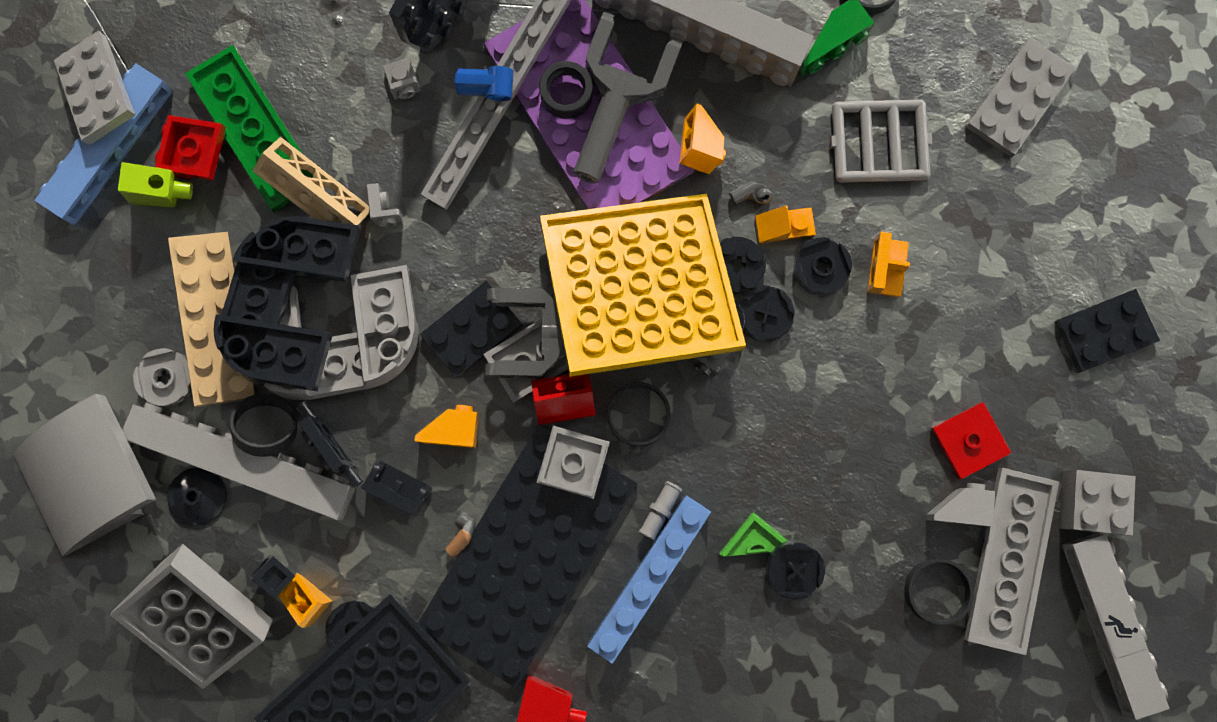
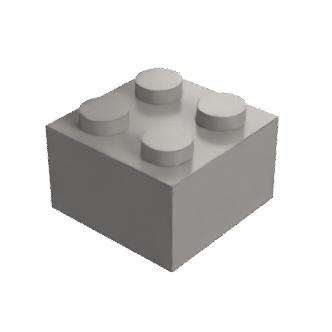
(1097, 502)

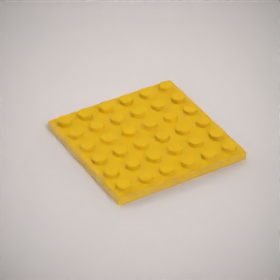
(640, 284)

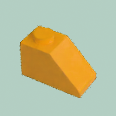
(701, 142)
(452, 428)

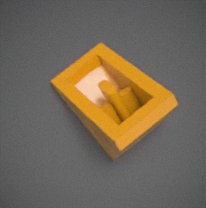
(304, 601)

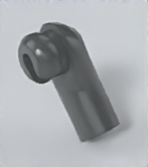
(751, 191)

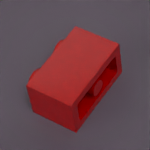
(563, 398)

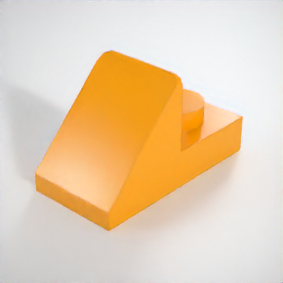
(784, 225)

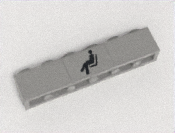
(1116, 626)

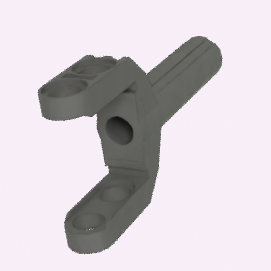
(618, 92)
(552, 339)

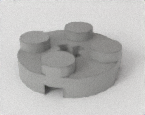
(157, 393)

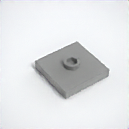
(573, 462)

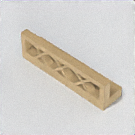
(305, 191)

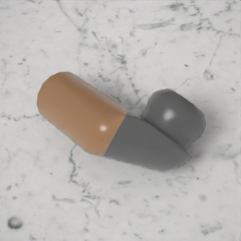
(463, 537)

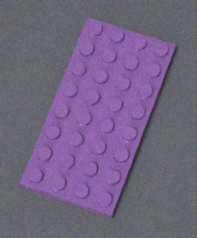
(645, 150)

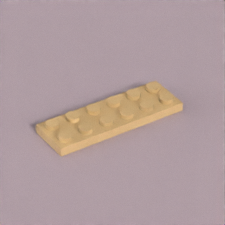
(202, 282)

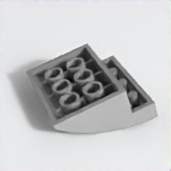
(83, 474)

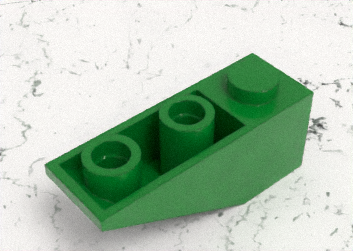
(843, 27)

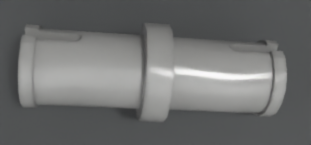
(660, 510)

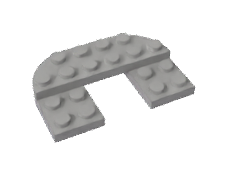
(383, 339)

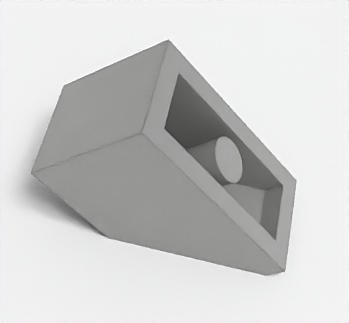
(966, 506)

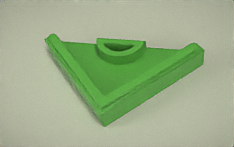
(752, 538)

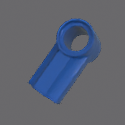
(493, 83)

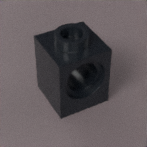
(271, 576)

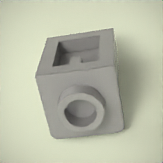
(402, 79)
(378, 203)

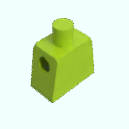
(152, 186)

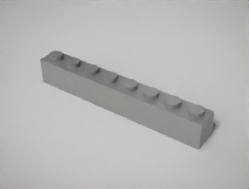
(221, 456)

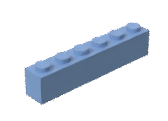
(90, 166)
(648, 579)

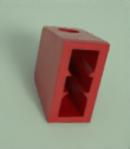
(547, 703)

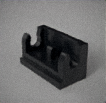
(396, 488)

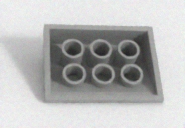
(193, 617)

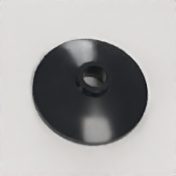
(209, 501)

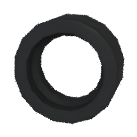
(563, 69)

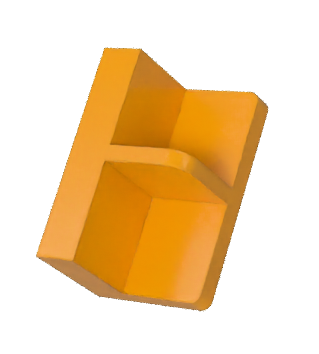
(888, 266)

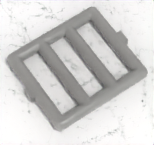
(892, 108)

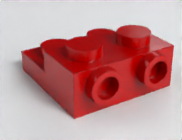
(190, 147)

